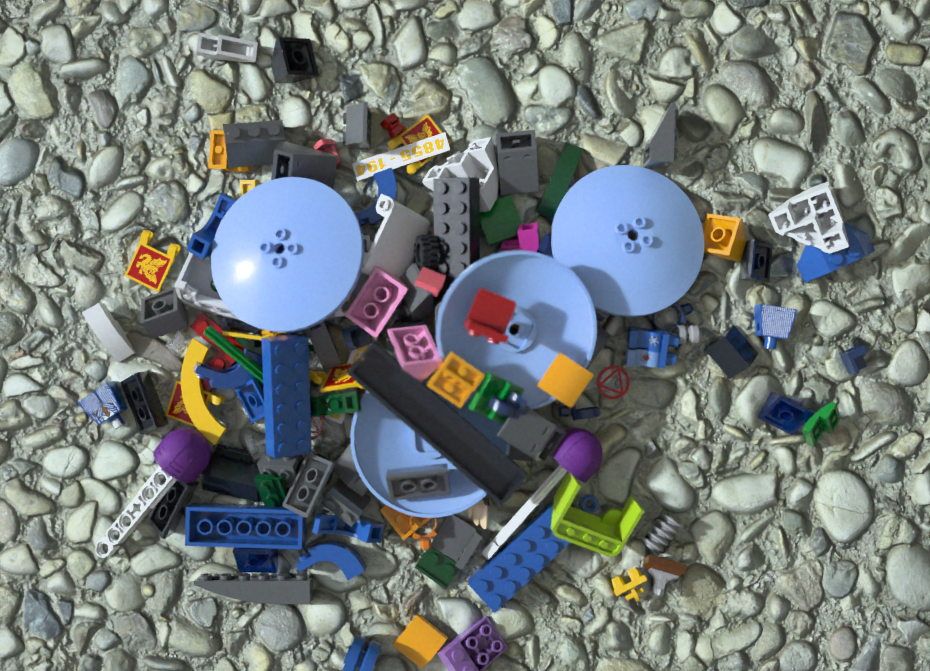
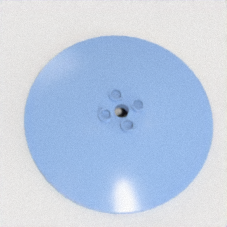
(313, 272)
(621, 273)
(551, 316)
(385, 443)

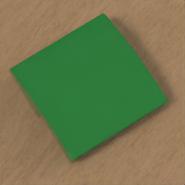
(501, 221)
(493, 386)
(822, 421)

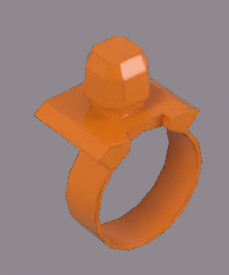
(425, 542)

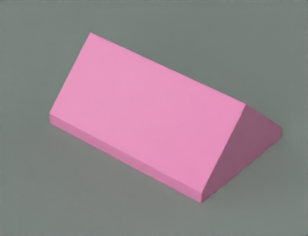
(377, 301)
(415, 350)

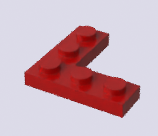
(221, 359)

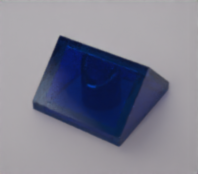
(785, 413)
(256, 560)

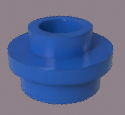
(595, 504)

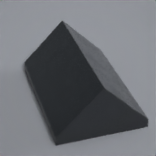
(144, 402)
(231, 477)
(171, 507)

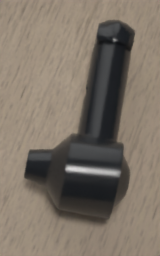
(229, 324)

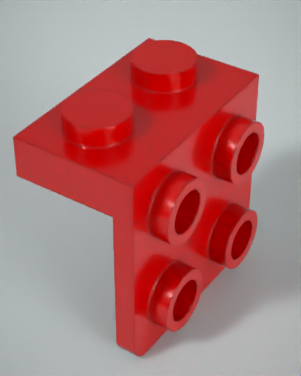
(490, 316)

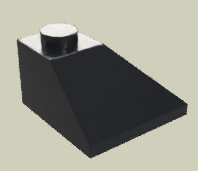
(293, 60)

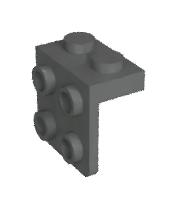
(281, 466)
(345, 502)
(458, 540)

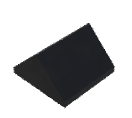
(756, 261)
(732, 352)

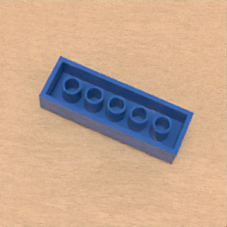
(286, 395)
(244, 526)
(517, 561)

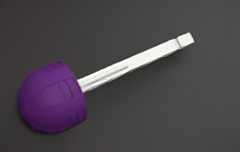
(579, 455)
(180, 457)

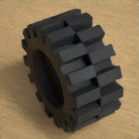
(426, 252)

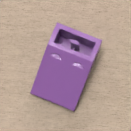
(473, 648)

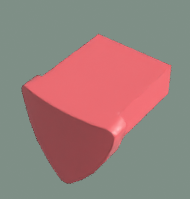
(328, 146)
(430, 281)

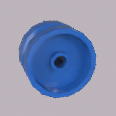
(361, 659)

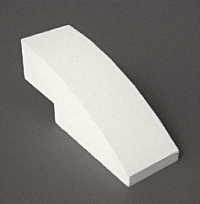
(226, 48)
(109, 332)

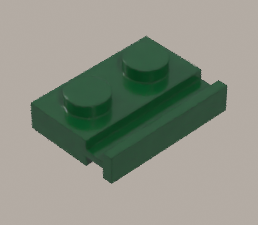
(271, 489)
(437, 567)

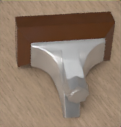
(662, 572)

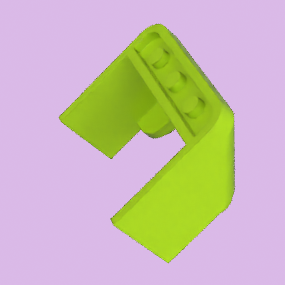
(598, 534)

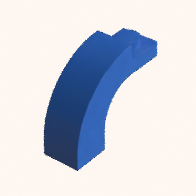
(387, 186)
(202, 240)
(230, 377)
(364, 528)
(340, 553)

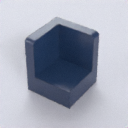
(356, 337)
(854, 359)

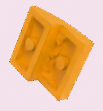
(218, 153)
(455, 379)
(565, 380)
(401, 522)
(420, 641)

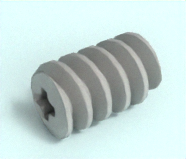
(660, 533)

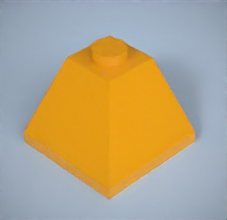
(724, 237)

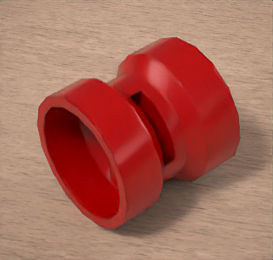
(393, 126)

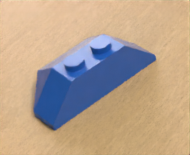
(817, 263)

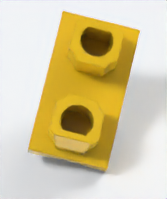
(637, 579)

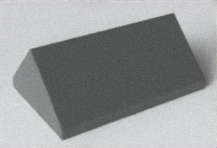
(418, 481)
(308, 485)

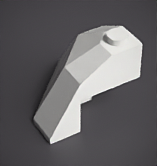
(475, 162)
(812, 219)

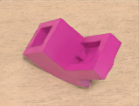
(527, 239)

